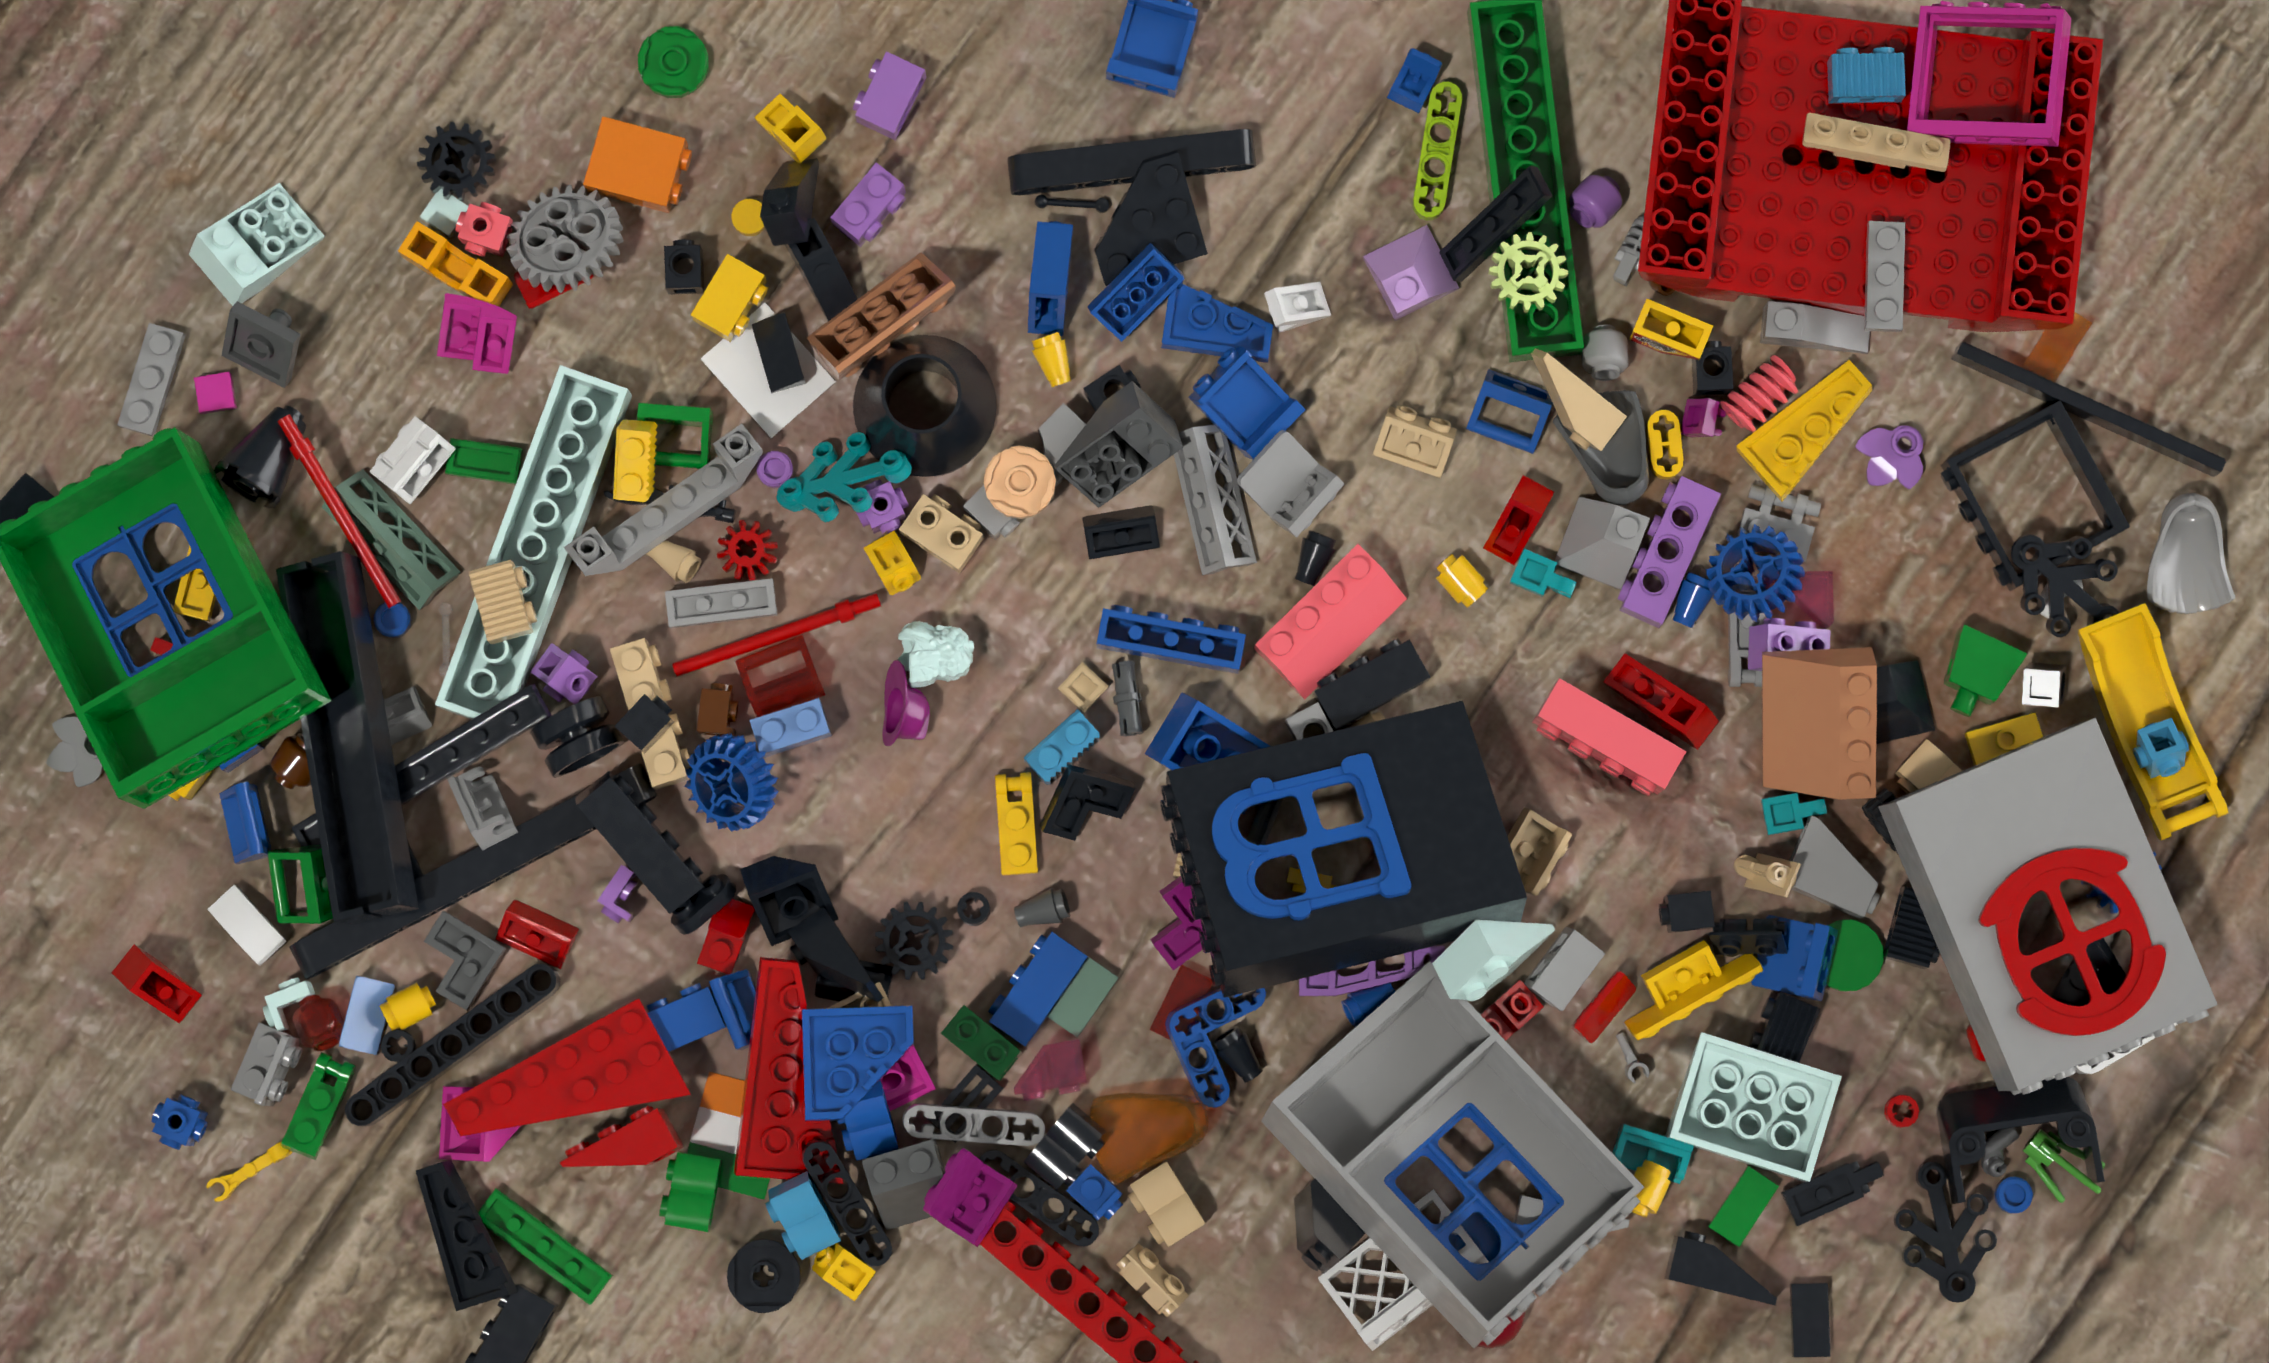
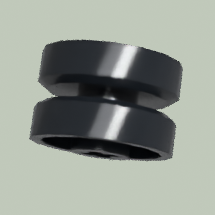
(576, 736)

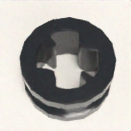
(962, 907)
(397, 1034)

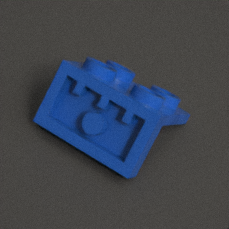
(1805, 965)

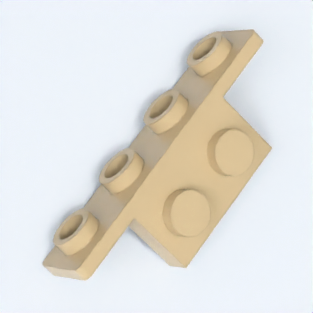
(1876, 143)

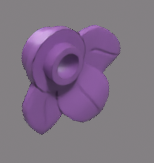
(1888, 459)

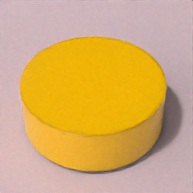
(747, 217)

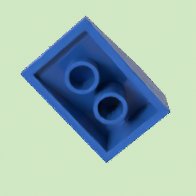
(1198, 735)

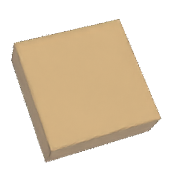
(1083, 687)

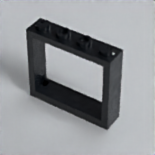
(2082, 465)

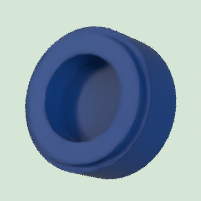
(392, 621)
(2013, 1195)

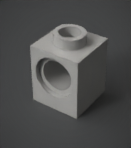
(1310, 716)

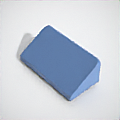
(364, 1018)

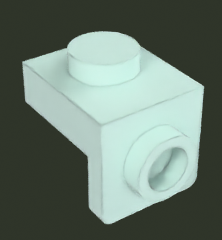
(289, 994)

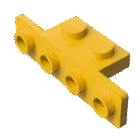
(1686, 984)

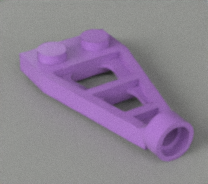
(1334, 984)

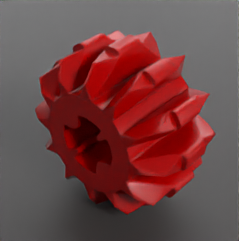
(745, 563)

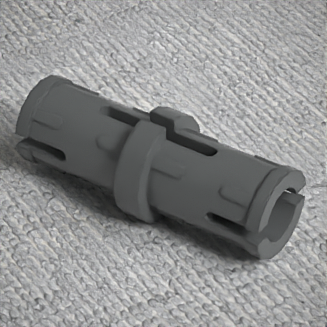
(1127, 698)

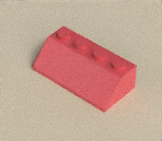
(1330, 621)

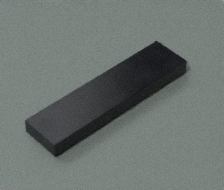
(1495, 223)

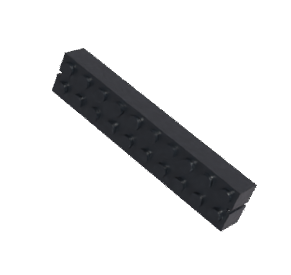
(349, 743)

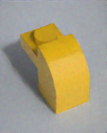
(791, 128)

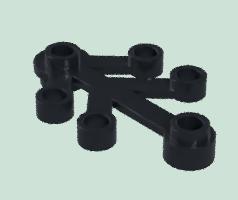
(2060, 579)
(1946, 1238)

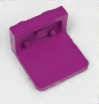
(968, 1196)

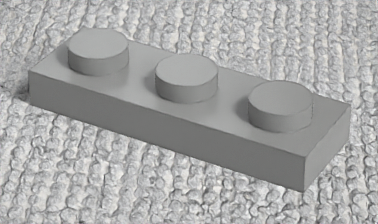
(1884, 276)
(151, 379)
(721, 603)

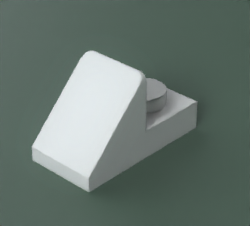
(1297, 305)

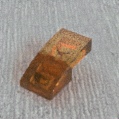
(2056, 348)

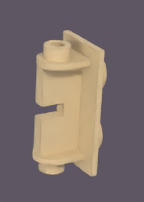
(1767, 873)
(1165, 1290)

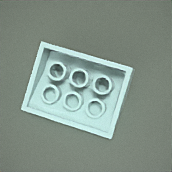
(1753, 1107)

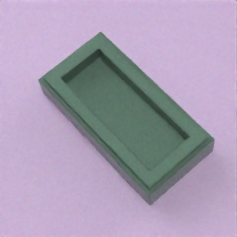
(1083, 997)

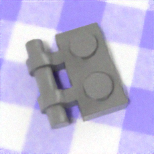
(1793, 528)

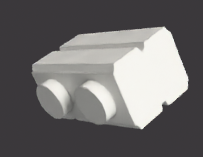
(412, 459)

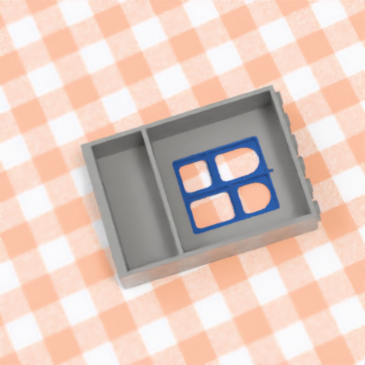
(1390, 1099)

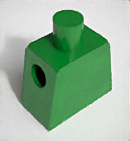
(1979, 668)

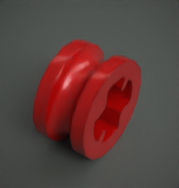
(1905, 1121)

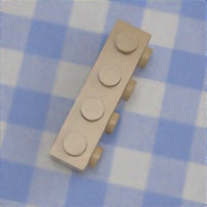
(639, 676)

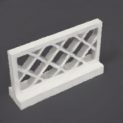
(1402, 1309)

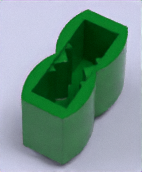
(692, 1191)

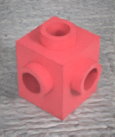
(490, 240)

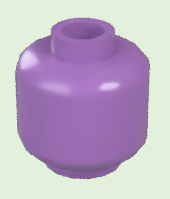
(1595, 201)

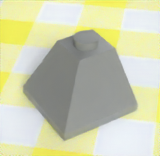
(1601, 541)

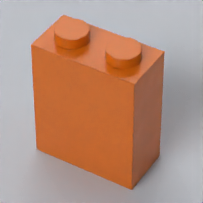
(637, 165)

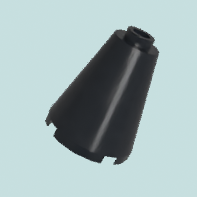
(262, 459)

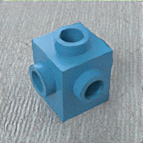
(2161, 748)

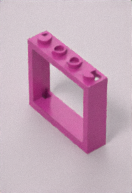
(1982, 15)

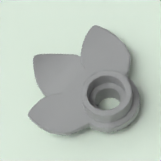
(74, 752)

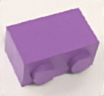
(890, 95)

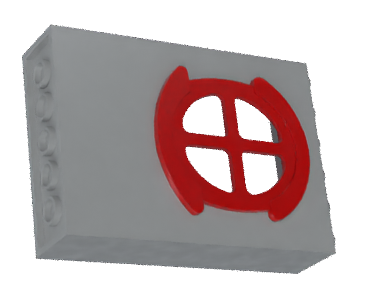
(2020, 828)

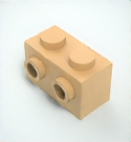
(942, 532)

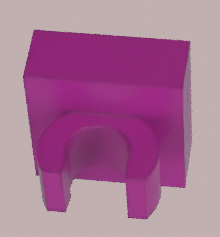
(1701, 417)

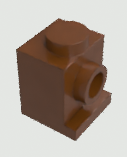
(717, 710)

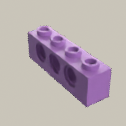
(1699, 504)

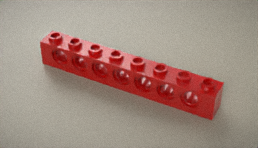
(1067, 1300)

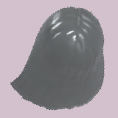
(1621, 468)

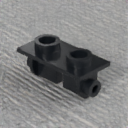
(1732, 937)

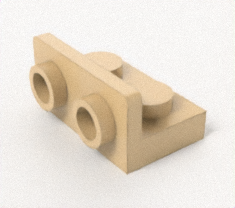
(1415, 440)

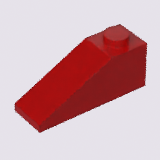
(1662, 701)

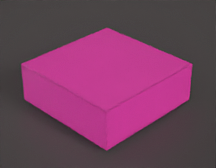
(215, 393)

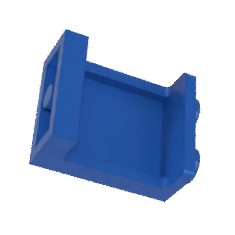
(1153, 45)
(1244, 402)

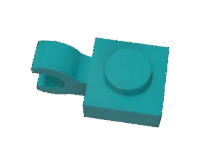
(1537, 574)
(1786, 813)

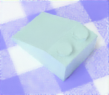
(1487, 955)

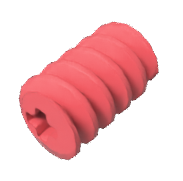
(1760, 394)

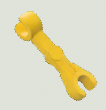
(232, 1181)

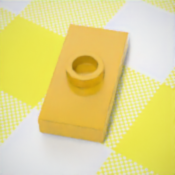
(2002, 737)

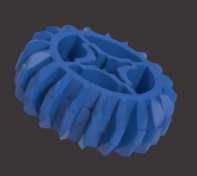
(1783, 567)
(742, 781)

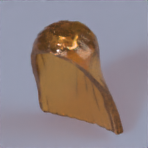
(1146, 1130)

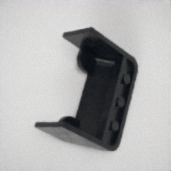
(1970, 1113)

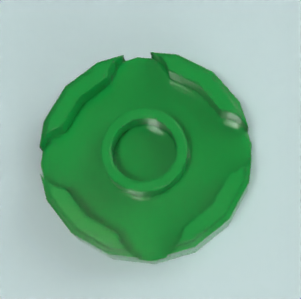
(673, 62)
(1855, 956)

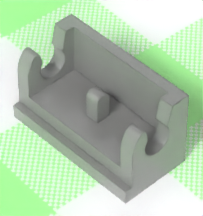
(482, 807)
(1564, 968)

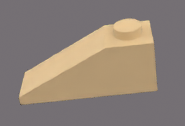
(1577, 404)

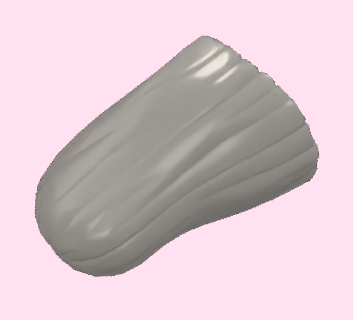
(2188, 559)

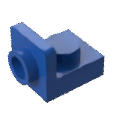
(1096, 1193)

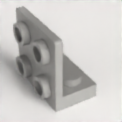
(267, 1065)

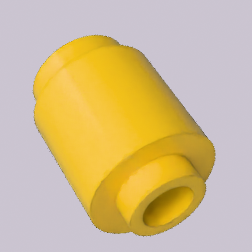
(1461, 580)
(407, 1006)
(1655, 1183)

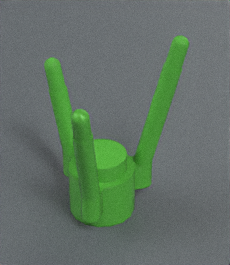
(2044, 1149)

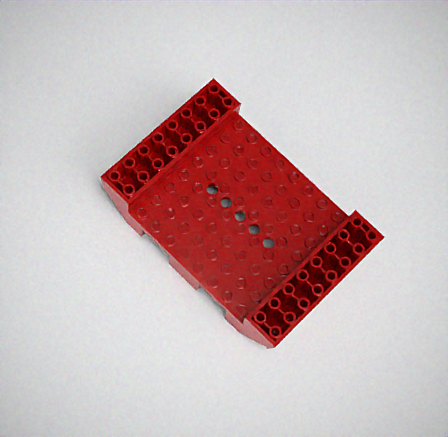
(1734, 219)

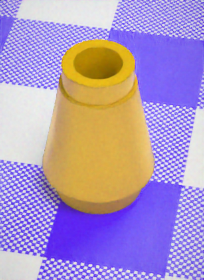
(1052, 358)

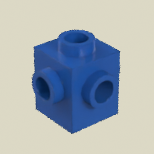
(192, 1125)

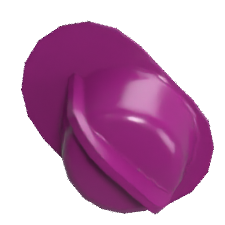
(905, 708)

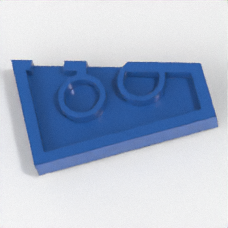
(1210, 327)

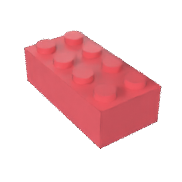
(1608, 737)

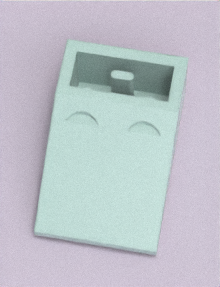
(255, 244)

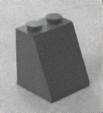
(902, 1180)

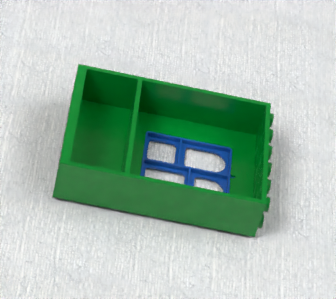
(211, 690)

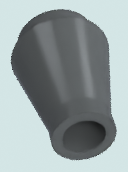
(1043, 909)

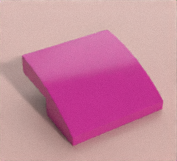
(477, 333)

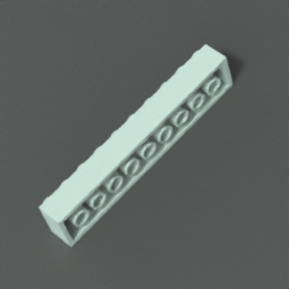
(541, 519)

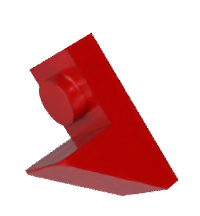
(726, 936)

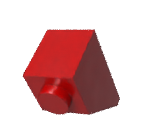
(1518, 520)
(156, 984)

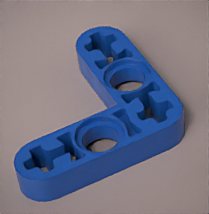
(1198, 1037)

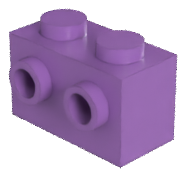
(869, 205)
(1776, 636)

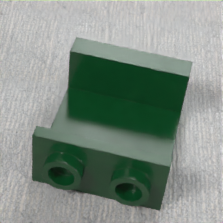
(981, 1043)

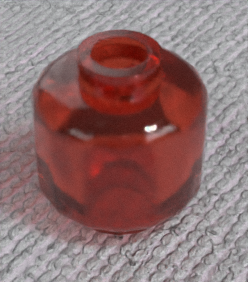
(318, 1022)

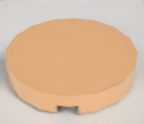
(1019, 482)

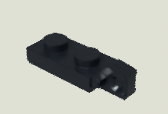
(1830, 1191)

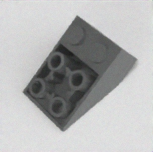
(1119, 445)

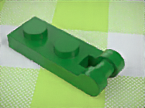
(318, 1107)

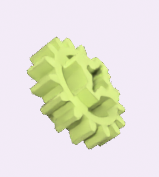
(1516, 260)

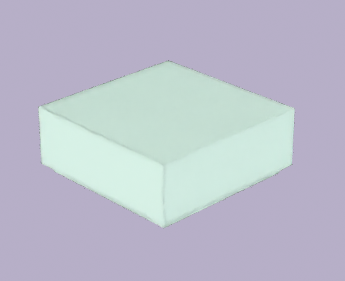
(443, 213)

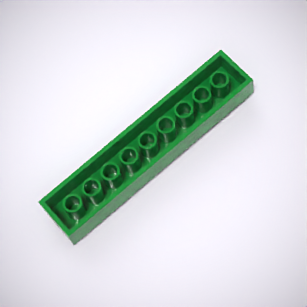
(1520, 133)

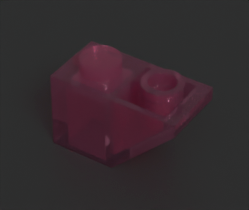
(1053, 1067)

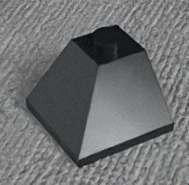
(1901, 702)
(785, 894)

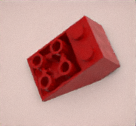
(641, 1142)

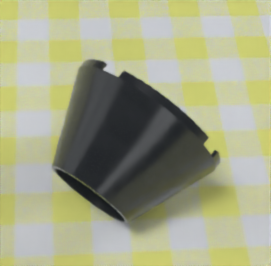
(935, 449)

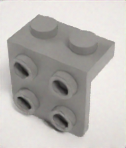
(1289, 483)

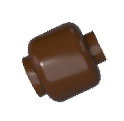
(291, 763)

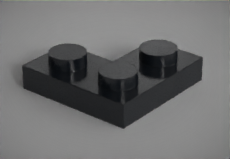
(1080, 792)

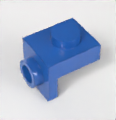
(1415, 80)

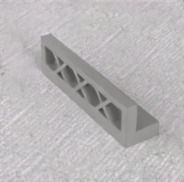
(1206, 500)

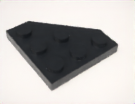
(1155, 212)

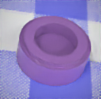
(774, 469)

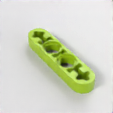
(1439, 151)

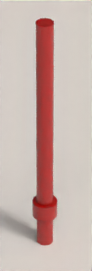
(303, 450)
(843, 611)

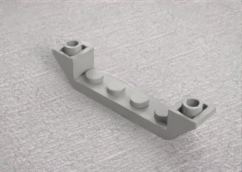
(671, 511)

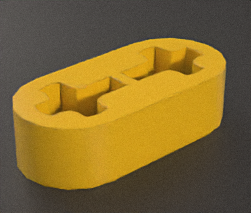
(1656, 446)

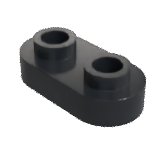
(698, 909)

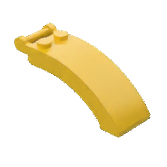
(2139, 690)

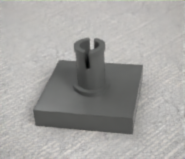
(262, 343)

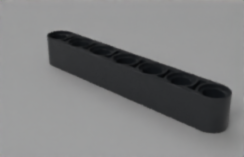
(1119, 161)
(435, 1051)

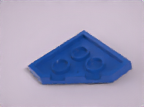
(849, 1054)

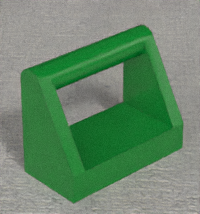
(680, 416)
(314, 884)

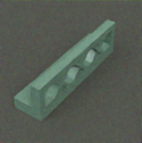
(401, 565)

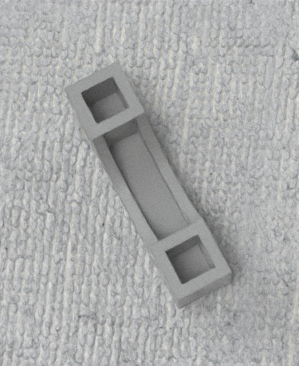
(1056, 435)

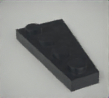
(464, 1245)

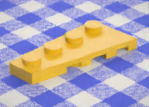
(1800, 433)

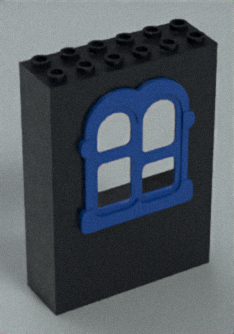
(1422, 809)

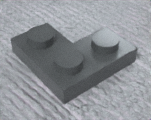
(472, 956)

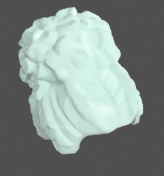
(934, 653)

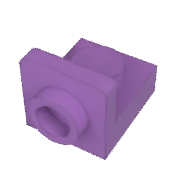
(618, 888)

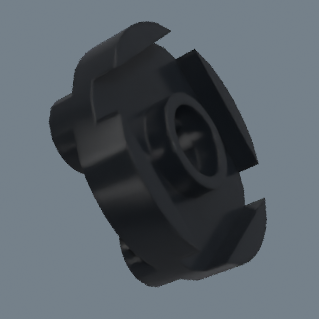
(749, 1291)

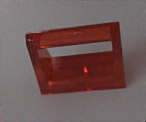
(784, 691)

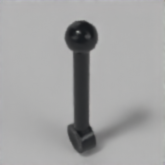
(1100, 205)

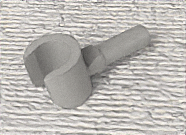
(1630, 1058)

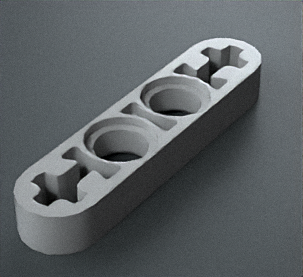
(973, 1130)

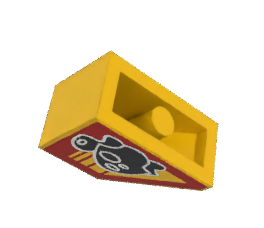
(1670, 331)

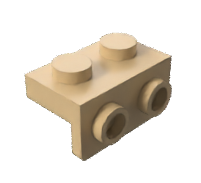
(1536, 849)

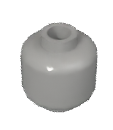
(1605, 353)

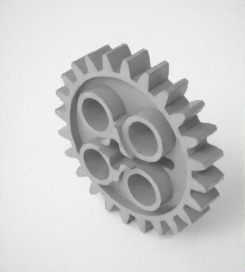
(579, 215)

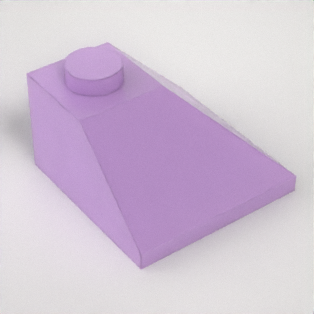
(1410, 272)

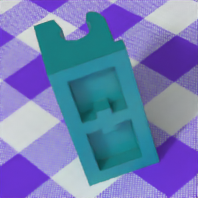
(1637, 1145)

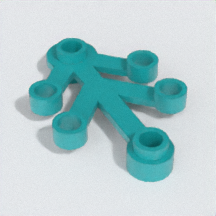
(800, 491)

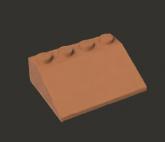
(882, 316)
(1820, 722)

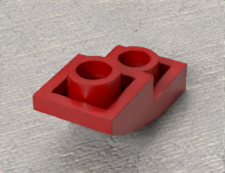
(1512, 1010)

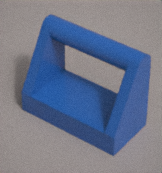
(1516, 394)
(245, 822)
(736, 1002)

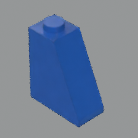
(1050, 278)

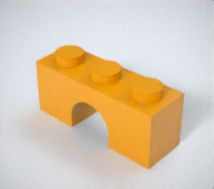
(453, 267)

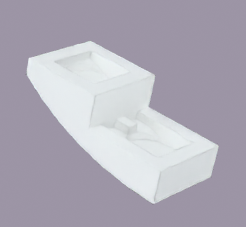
(247, 925)

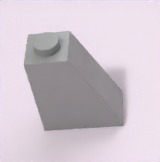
(1831, 872)

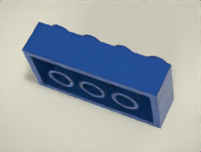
(1136, 292)

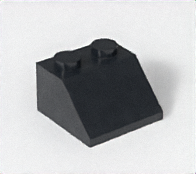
(1323, 1228)

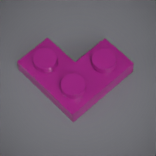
(1181, 938)

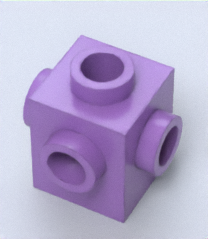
(891, 517)
(564, 674)

